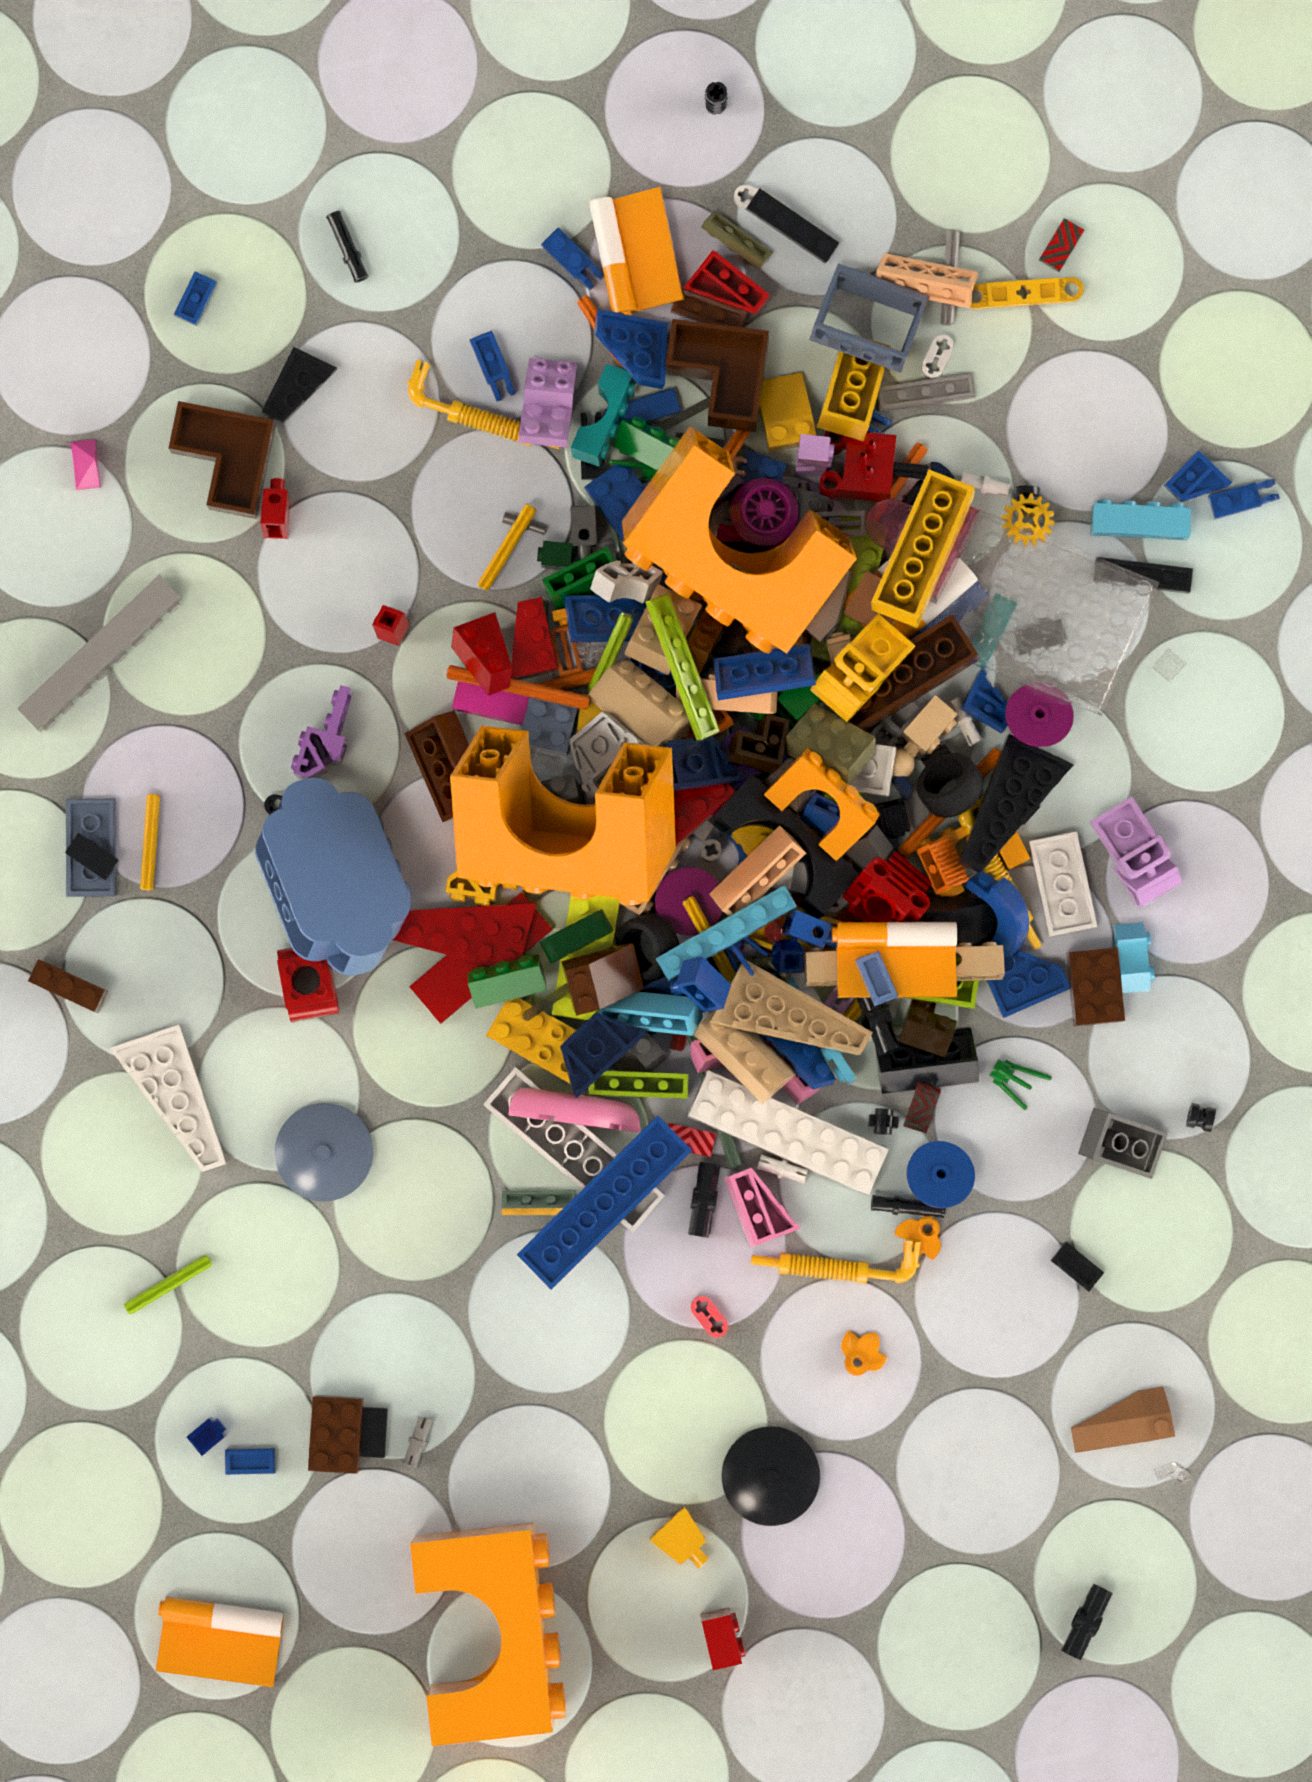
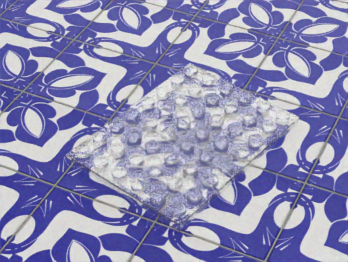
(1049, 613)

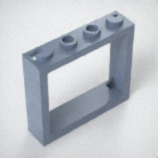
(877, 291)

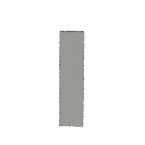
(926, 392)

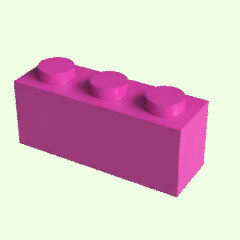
(498, 706)

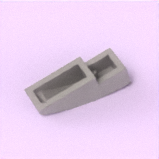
(892, 727)

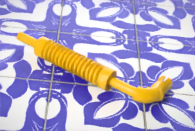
(462, 413)
(996, 869)
(842, 1269)

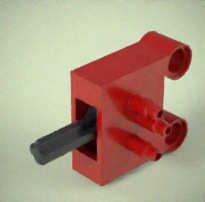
(867, 468)

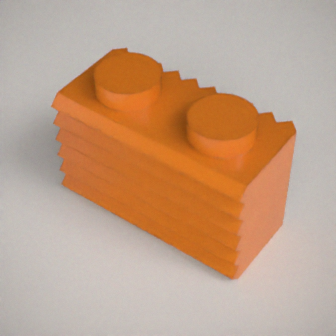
(942, 865)

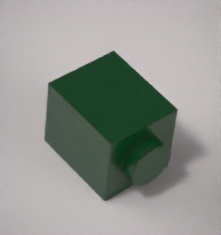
(555, 555)

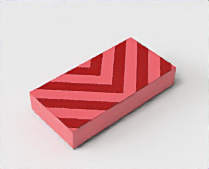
(698, 1140)

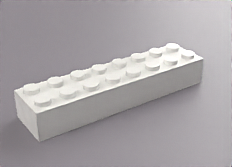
(787, 1133)
(563, 1144)

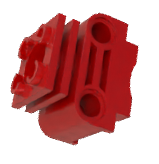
(889, 892)
(306, 1006)

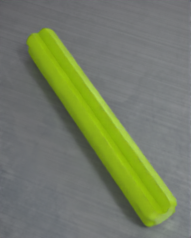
(612, 648)
(168, 1284)

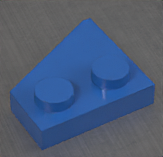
(1196, 479)
(985, 703)

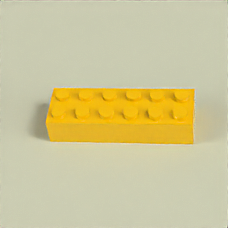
(923, 548)

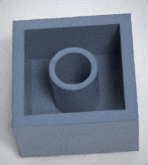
(549, 724)

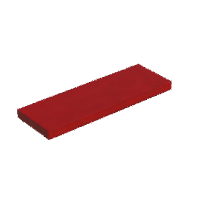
(446, 986)

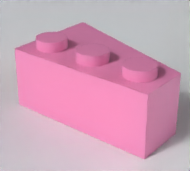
(757, 1208)

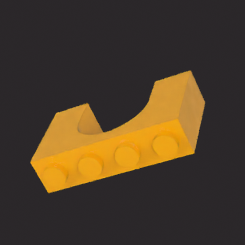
(812, 773)
(1011, 854)

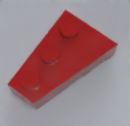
(728, 285)
(532, 642)
(484, 652)

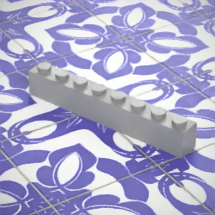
(99, 654)

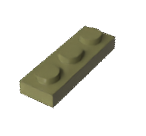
(737, 239)

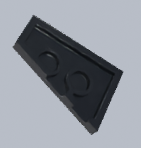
(296, 384)

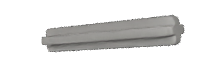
(951, 259)

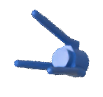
(734, 948)

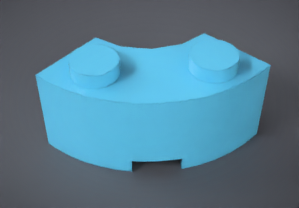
(1133, 956)

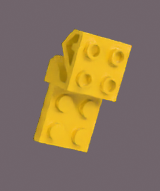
(862, 667)
(462, 888)
(533, 1039)

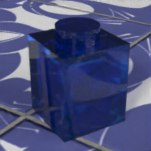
(787, 956)
(207, 1435)

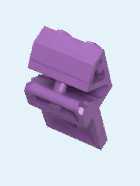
(308, 762)

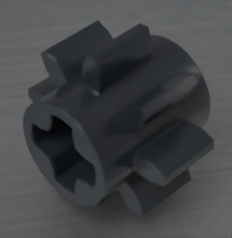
(883, 1121)

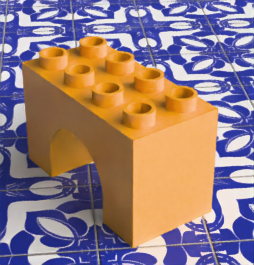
(781, 584)
(528, 837)
(516, 1690)

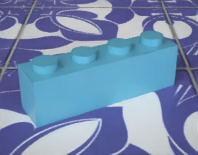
(1140, 521)
(656, 1013)

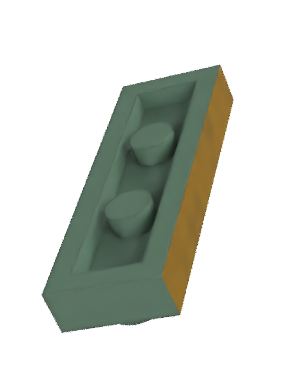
(535, 1202)

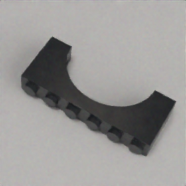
(825, 876)

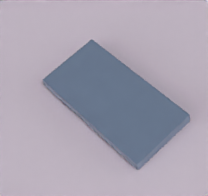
(96, 822)

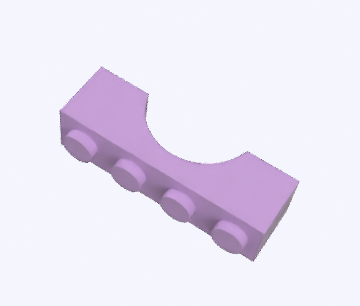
(814, 455)

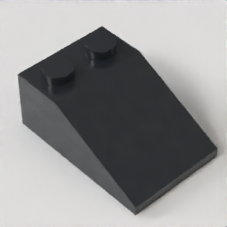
(973, 917)

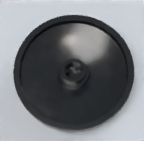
(770, 1476)

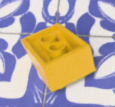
(785, 411)

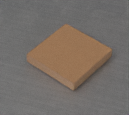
(860, 606)

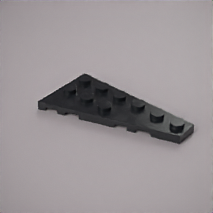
(1014, 791)

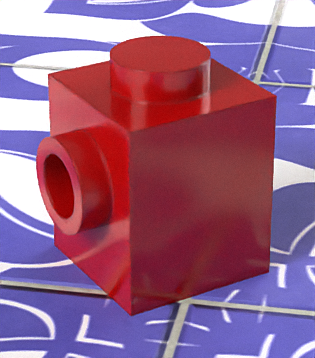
(390, 625)

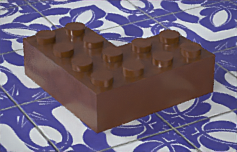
(731, 359)
(236, 444)

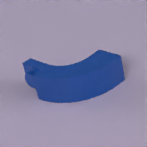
(1008, 907)

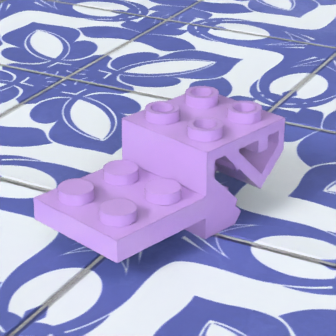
(548, 402)
(1138, 852)

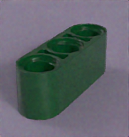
(576, 936)

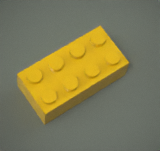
(851, 396)

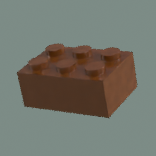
(1095, 987)
(335, 1434)

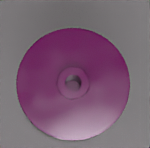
(764, 512)
(1038, 717)
(679, 886)

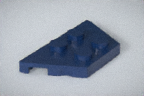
(700, 764)
(596, 1049)

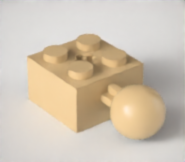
(923, 735)

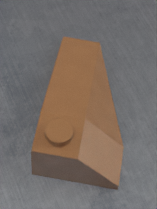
(1134, 1420)

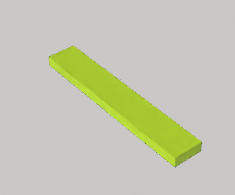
(682, 666)

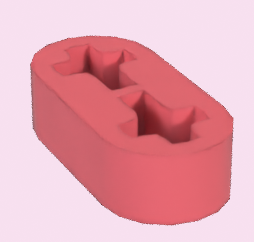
(713, 1313)

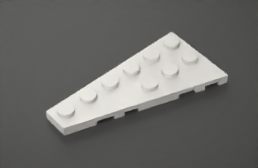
(169, 1081)

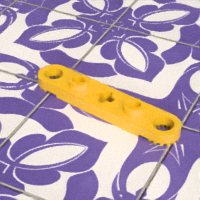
(1041, 293)

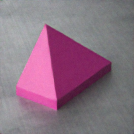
(85, 464)

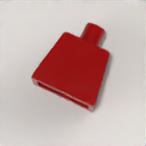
(275, 510)

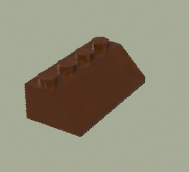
(437, 750)

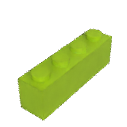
(641, 1085)

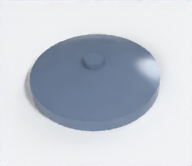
(323, 1152)

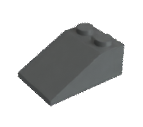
(1122, 1143)

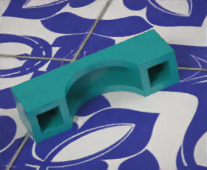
(593, 441)

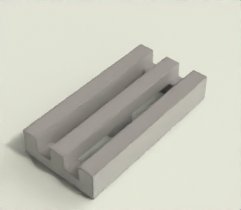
(862, 523)

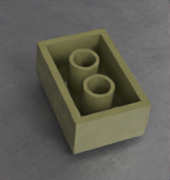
(834, 739)

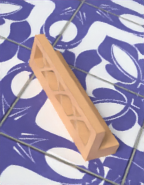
(940, 289)

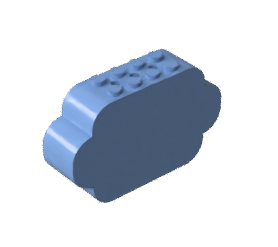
(333, 876)

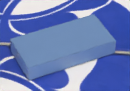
(876, 978)

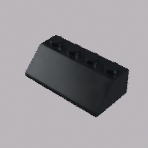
(912, 1065)

